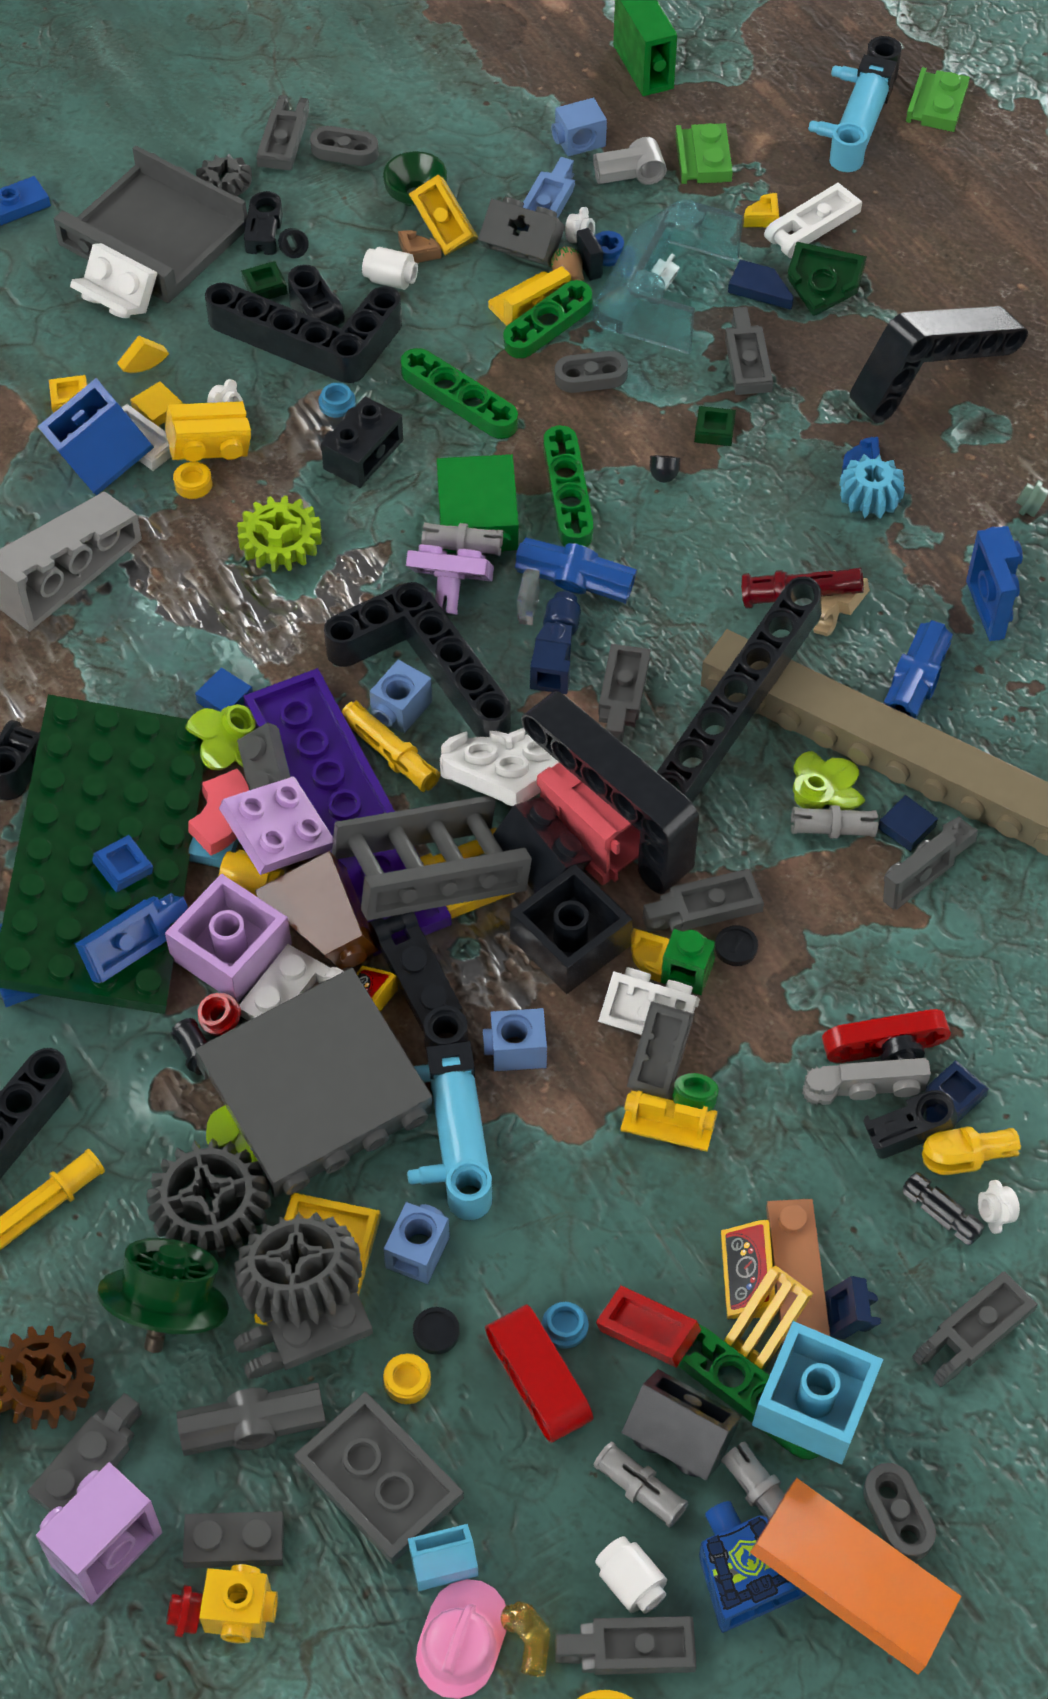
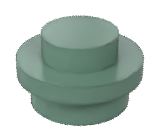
(1032, 498)

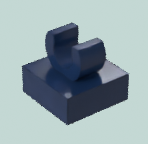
(850, 1308)

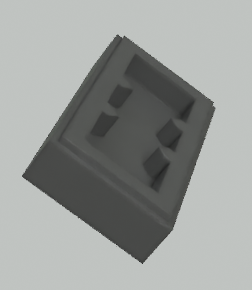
(660, 1050)

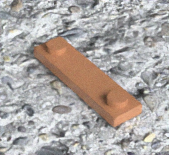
(797, 1254)

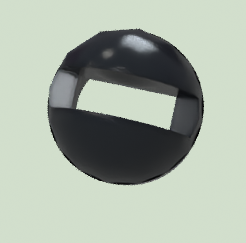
(299, 239)
(664, 467)

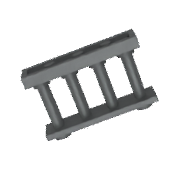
(435, 884)

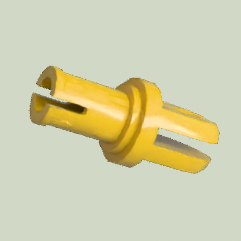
(966, 1149)

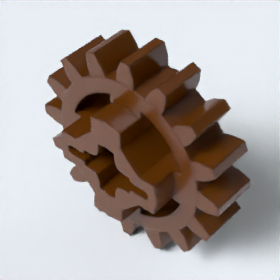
(57, 1391)

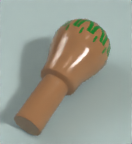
(571, 261)

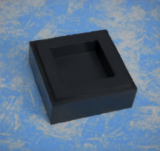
(591, 253)

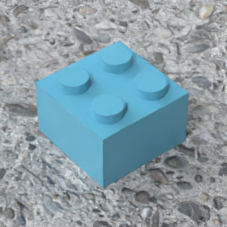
(817, 1392)

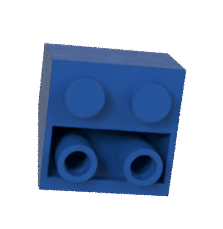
(95, 436)

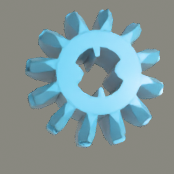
(872, 486)

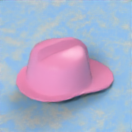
(461, 1639)

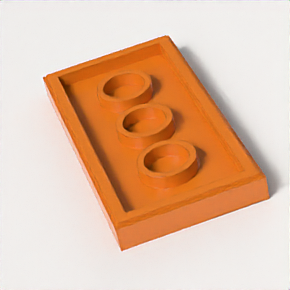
(856, 1575)

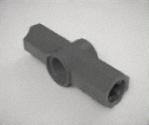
(250, 1419)

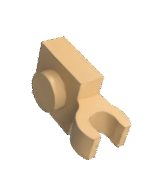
(838, 604)

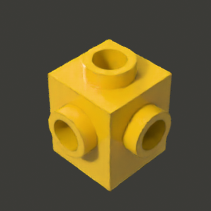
(237, 1603)

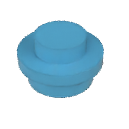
(336, 400)
(565, 1324)

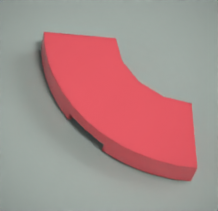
(210, 826)

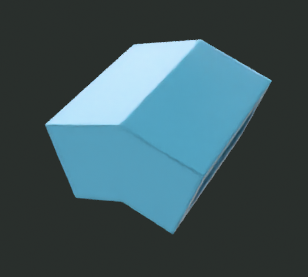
(443, 1557)

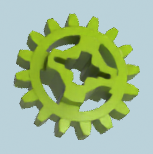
(279, 533)

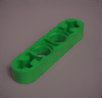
(463, 388)
(568, 486)
(741, 1397)

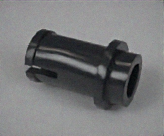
(189, 1038)

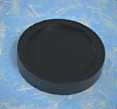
(736, 945)
(436, 1330)

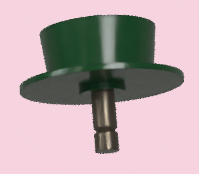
(165, 1290)

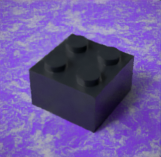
(570, 928)

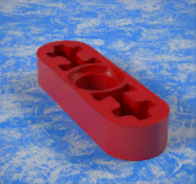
(866, 1038)

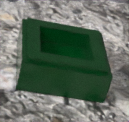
(265, 280)
(715, 426)

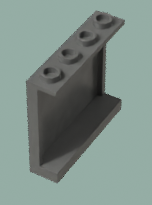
(159, 220)
(315, 1082)

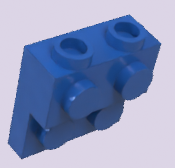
(994, 578)

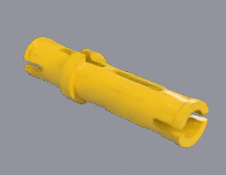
(401, 755)

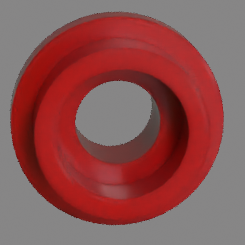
(212, 1006)
(184, 1611)

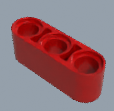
(539, 1373)

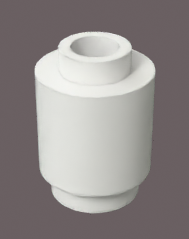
(389, 267)
(631, 1575)

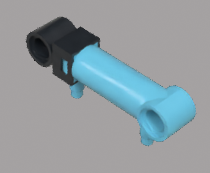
(872, 89)
(457, 1115)

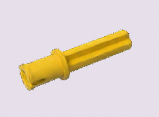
(49, 1196)

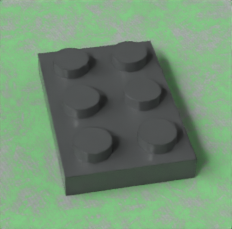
(378, 1477)

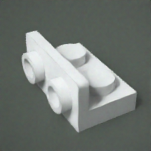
(116, 282)
(631, 995)

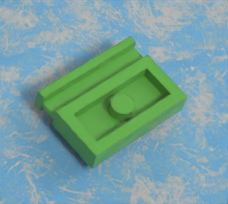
(938, 99)
(704, 153)

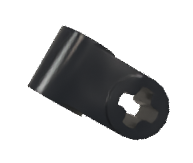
(313, 296)
(17, 759)

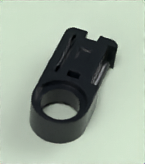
(262, 226)
(906, 1126)

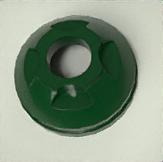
(411, 171)

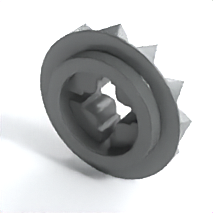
(234, 182)

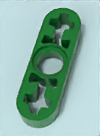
(541, 333)

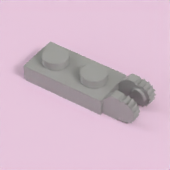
(866, 1080)

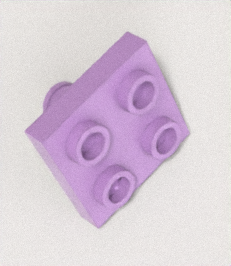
(449, 571)
(276, 825)

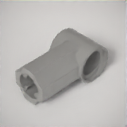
(639, 161)

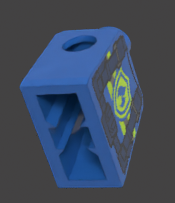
(736, 1579)

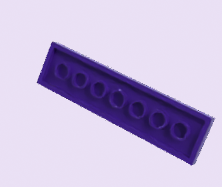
(331, 770)

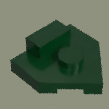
(824, 275)

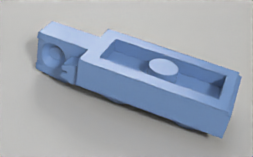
(551, 189)

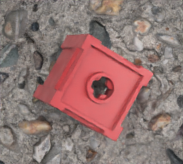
(599, 827)

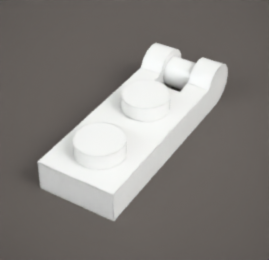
(813, 218)

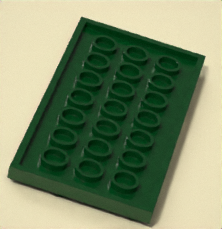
(92, 783)

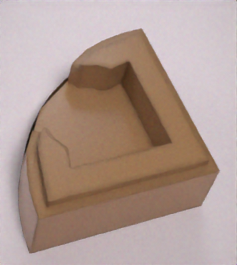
(419, 246)

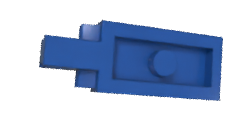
(129, 936)

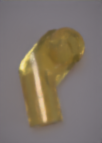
(534, 1633)

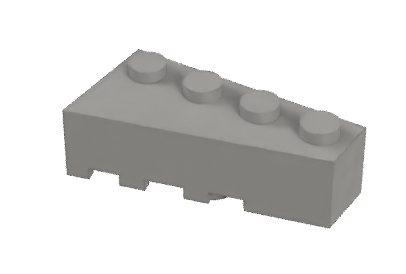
(63, 557)

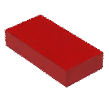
(648, 1326)

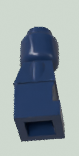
(553, 644)

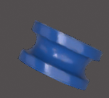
(612, 246)

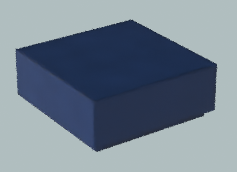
(907, 823)

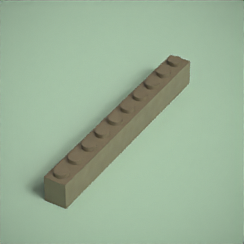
(896, 746)

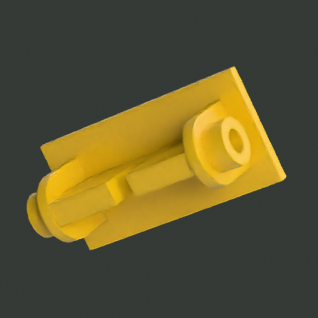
(668, 1121)

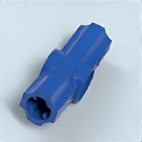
(576, 569)
(919, 669)

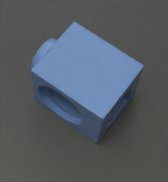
(579, 127)
(405, 684)
(524, 1024)
(411, 1259)

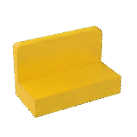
(527, 294)

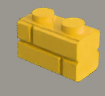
(207, 431)

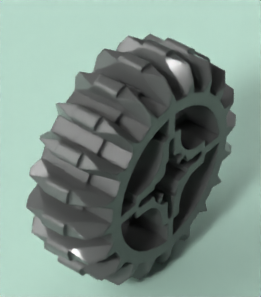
(247, 1188)
(298, 1270)

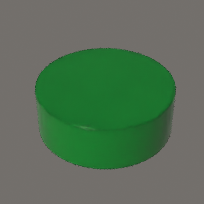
(696, 1091)

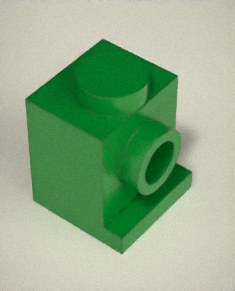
(690, 951)

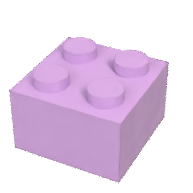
(228, 937)
(99, 1532)

